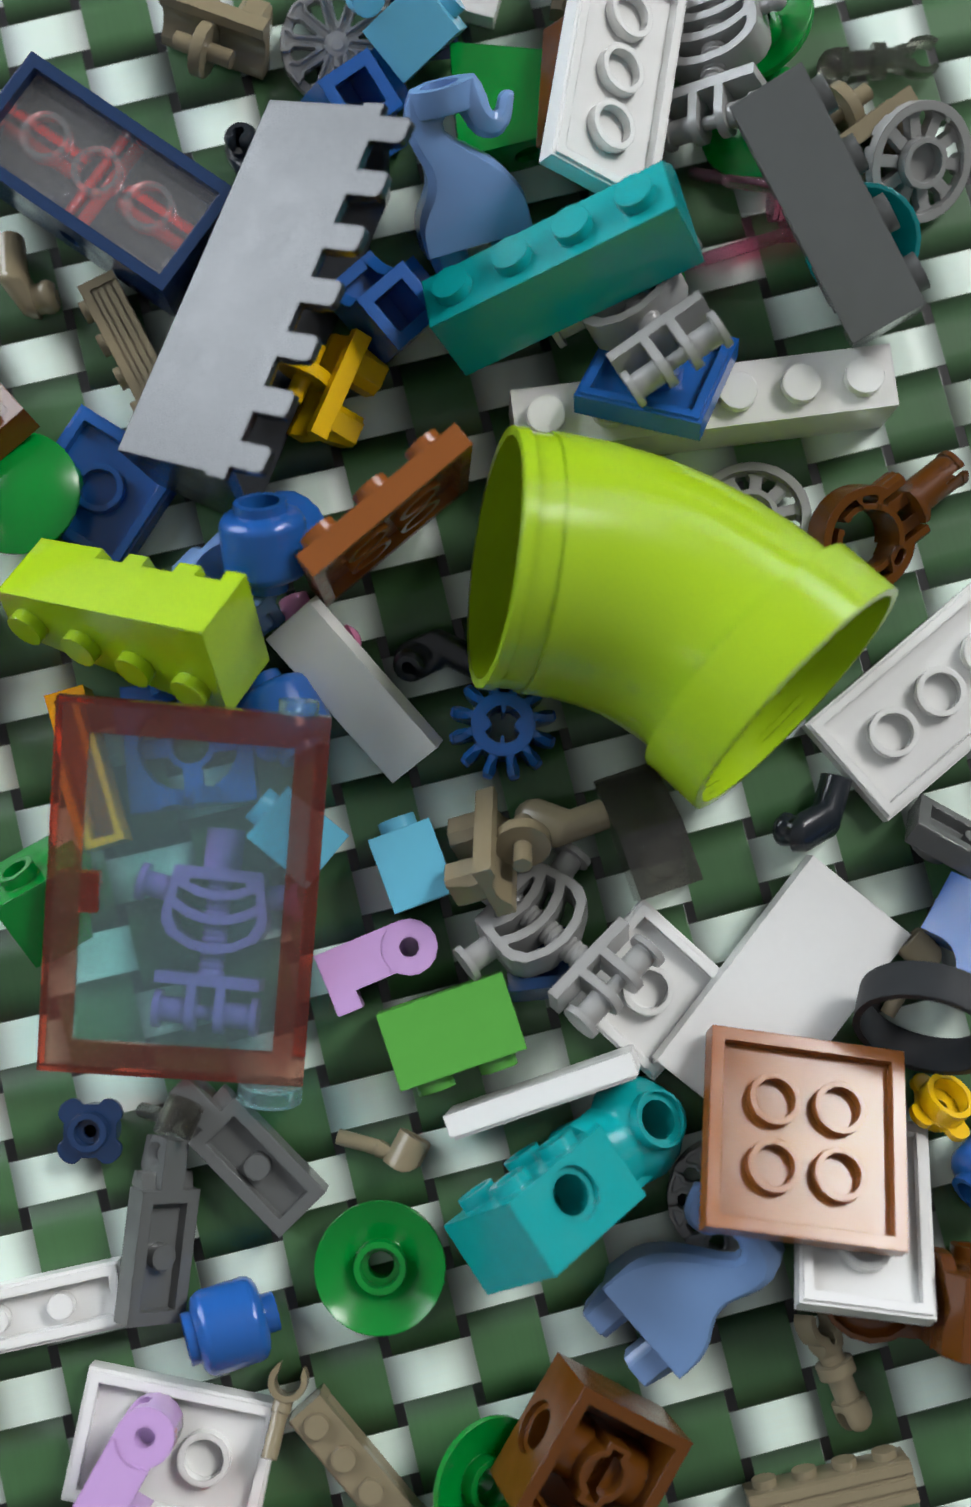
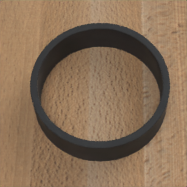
(915, 981)

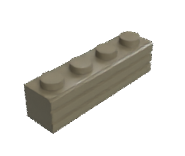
(120, 332)
(349, 1453)
(866, 1480)

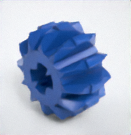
(480, 728)

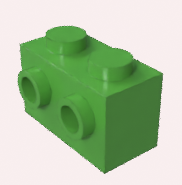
(452, 1033)

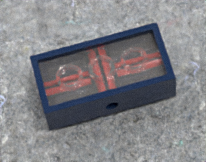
(105, 183)

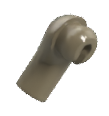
(30, 298)
(567, 824)

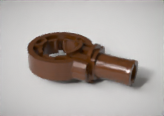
(894, 508)

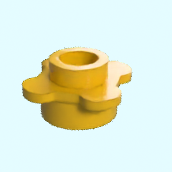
(941, 1105)

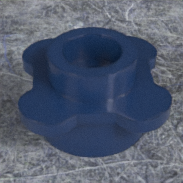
(106, 1119)

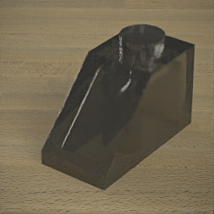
(647, 832)

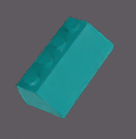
(563, 269)

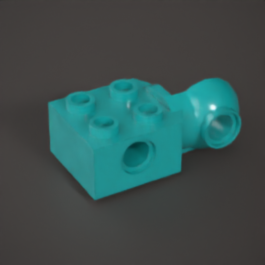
(568, 1187)

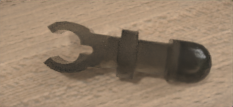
(878, 61)

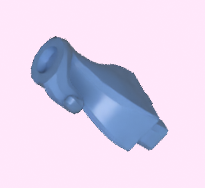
(465, 190)
(676, 1294)

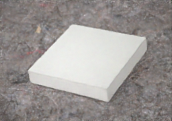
(665, 991)

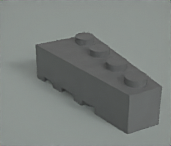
(829, 205)

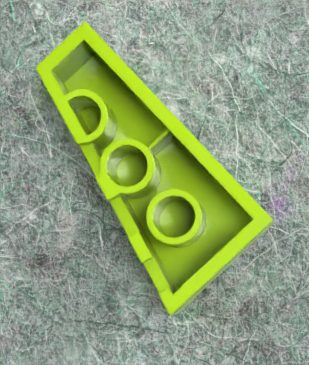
(140, 621)

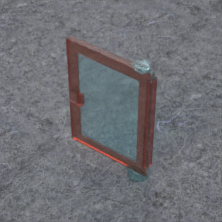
(183, 892)

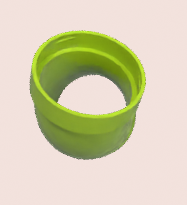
(660, 603)

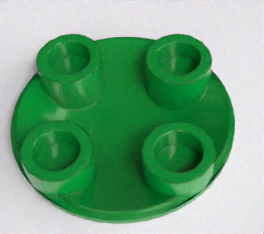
(36, 494)

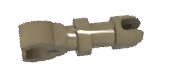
(836, 1370)

